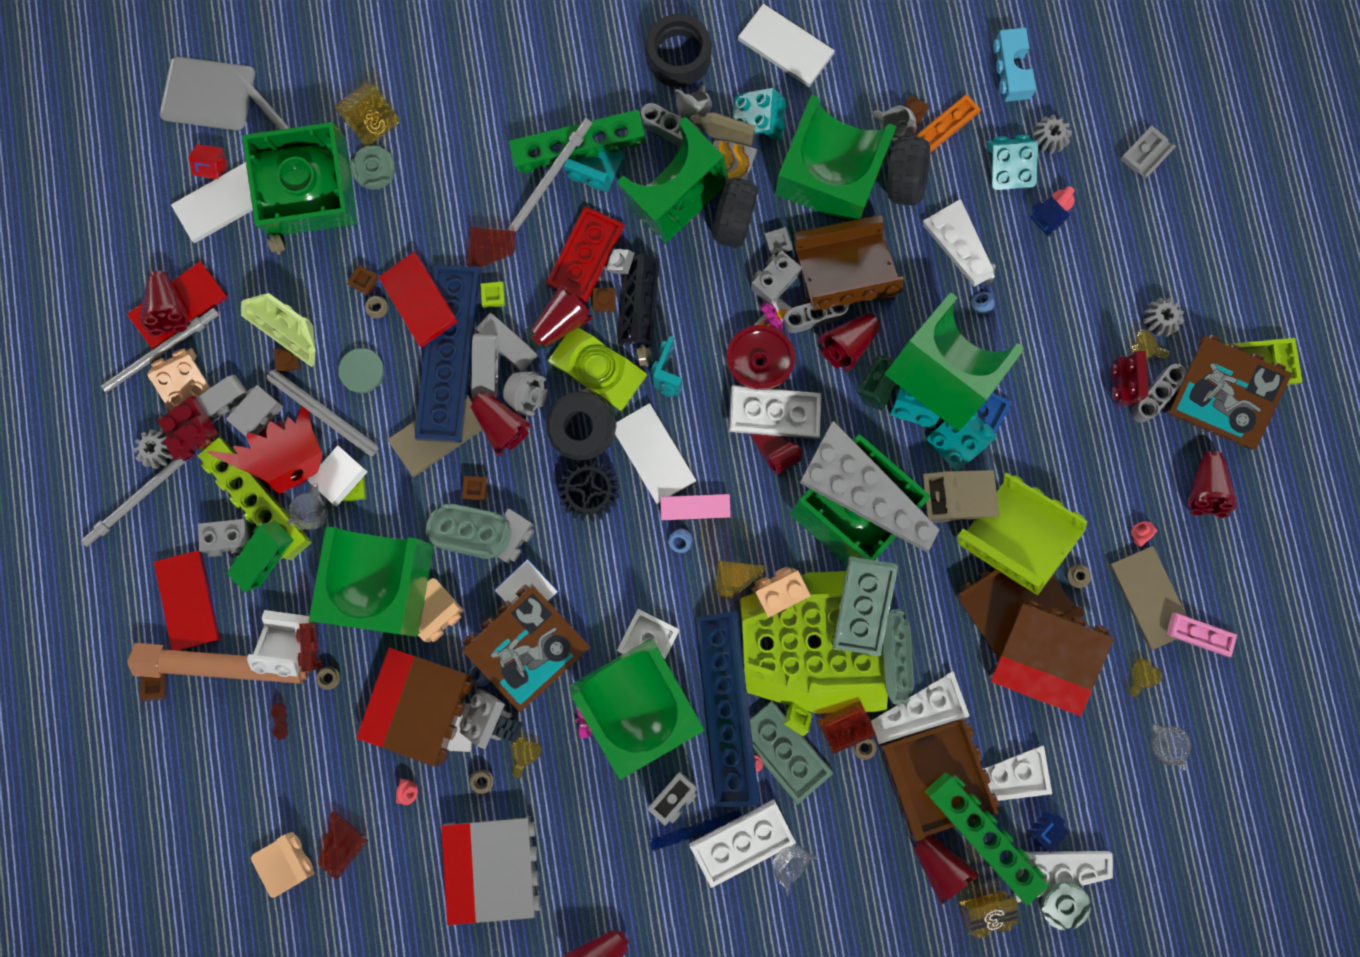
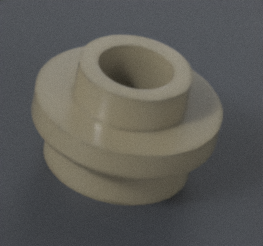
(275, 244)
(376, 300)
(644, 355)
(1071, 576)
(321, 681)
(869, 753)
(474, 781)

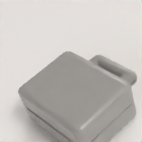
(206, 93)

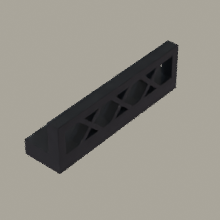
(642, 299)

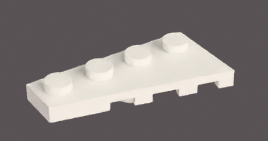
(959, 240)
(928, 709)
(1020, 776)
(1071, 866)

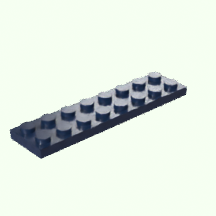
(449, 359)
(727, 710)

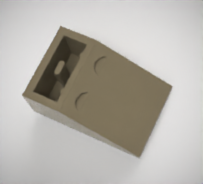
(961, 495)

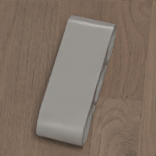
(662, 119)
(807, 321)
(509, 344)
(485, 364)
(1166, 386)
(222, 397)

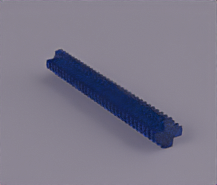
(694, 831)

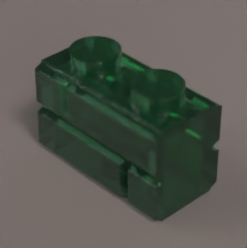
(876, 386)

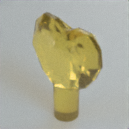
(1147, 342)
(1144, 676)
(524, 754)

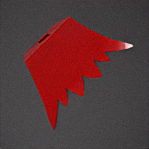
(279, 454)

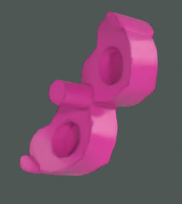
(770, 313)
(584, 730)

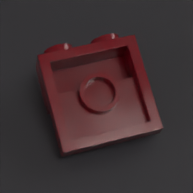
(1129, 379)
(187, 429)

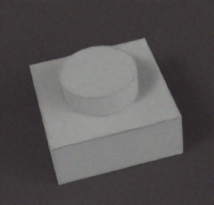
(777, 241)
(620, 261)

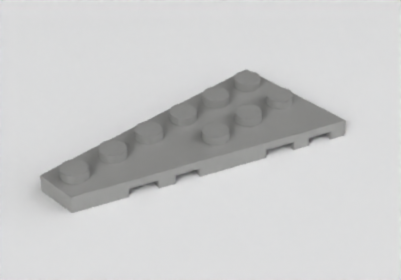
(855, 482)

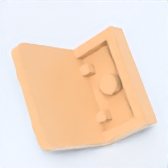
(178, 378)
(780, 591)
(438, 612)
(282, 864)

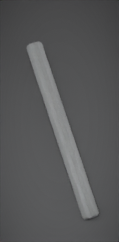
(322, 413)

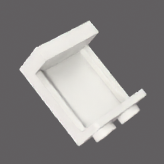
(278, 645)

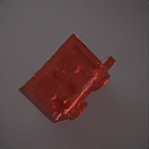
(846, 727)

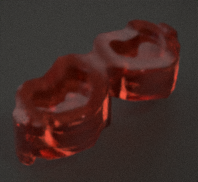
(279, 715)

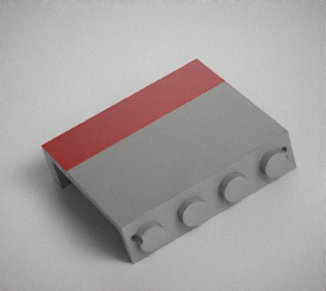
(490, 871)

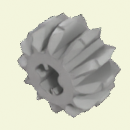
(1057, 128)
(1170, 314)
(146, 448)

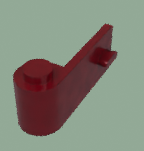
(777, 452)

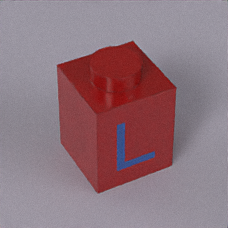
(207, 161)

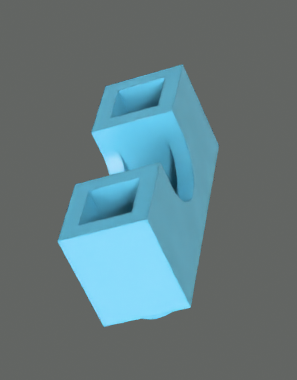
(1015, 82)

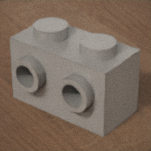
(776, 277)
(223, 536)
(672, 798)

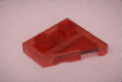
(489, 246)
(309, 645)
(340, 846)

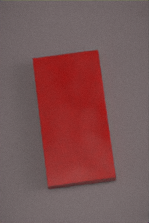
(586, 253)
(197, 292)
(418, 299)
(186, 601)

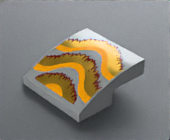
(737, 158)

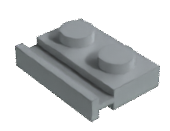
(1148, 152)

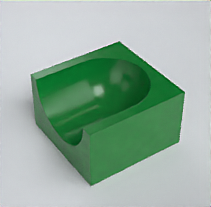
(832, 164)
(300, 179)
(682, 188)
(948, 370)
(844, 530)
(371, 582)
(635, 708)

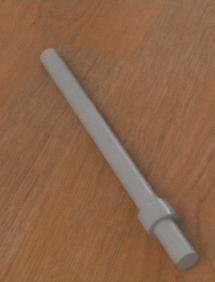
(262, 102)
(575, 139)
(197, 324)
(103, 527)

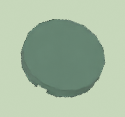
(373, 167)
(361, 370)
(1065, 905)

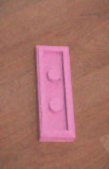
(695, 507)
(1201, 634)

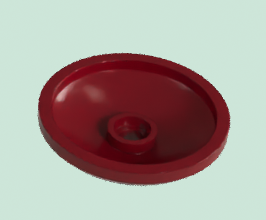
(764, 345)

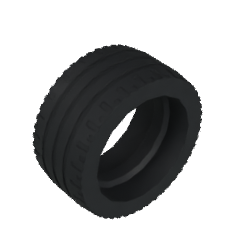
(672, 26)

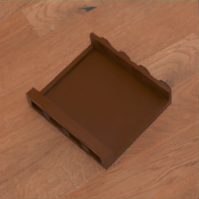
(925, 757)

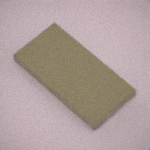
(419, 454)
(1148, 595)

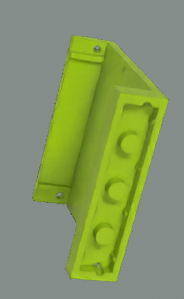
(1028, 535)

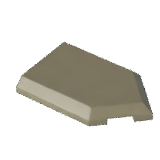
(725, 128)

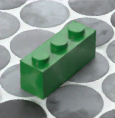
(259, 556)

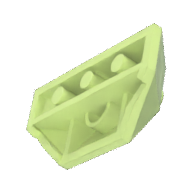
(282, 325)

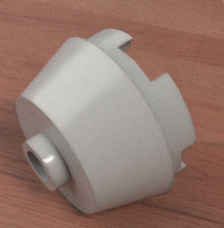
(525, 392)

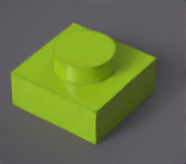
(492, 294)
(357, 492)
(798, 719)

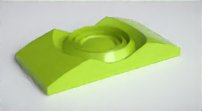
(1279, 351)
(597, 368)

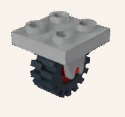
(488, 720)

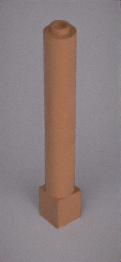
(154, 660)

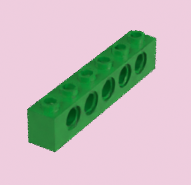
(608, 126)
(1027, 886)

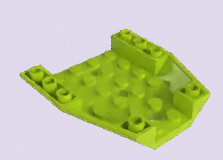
(794, 672)

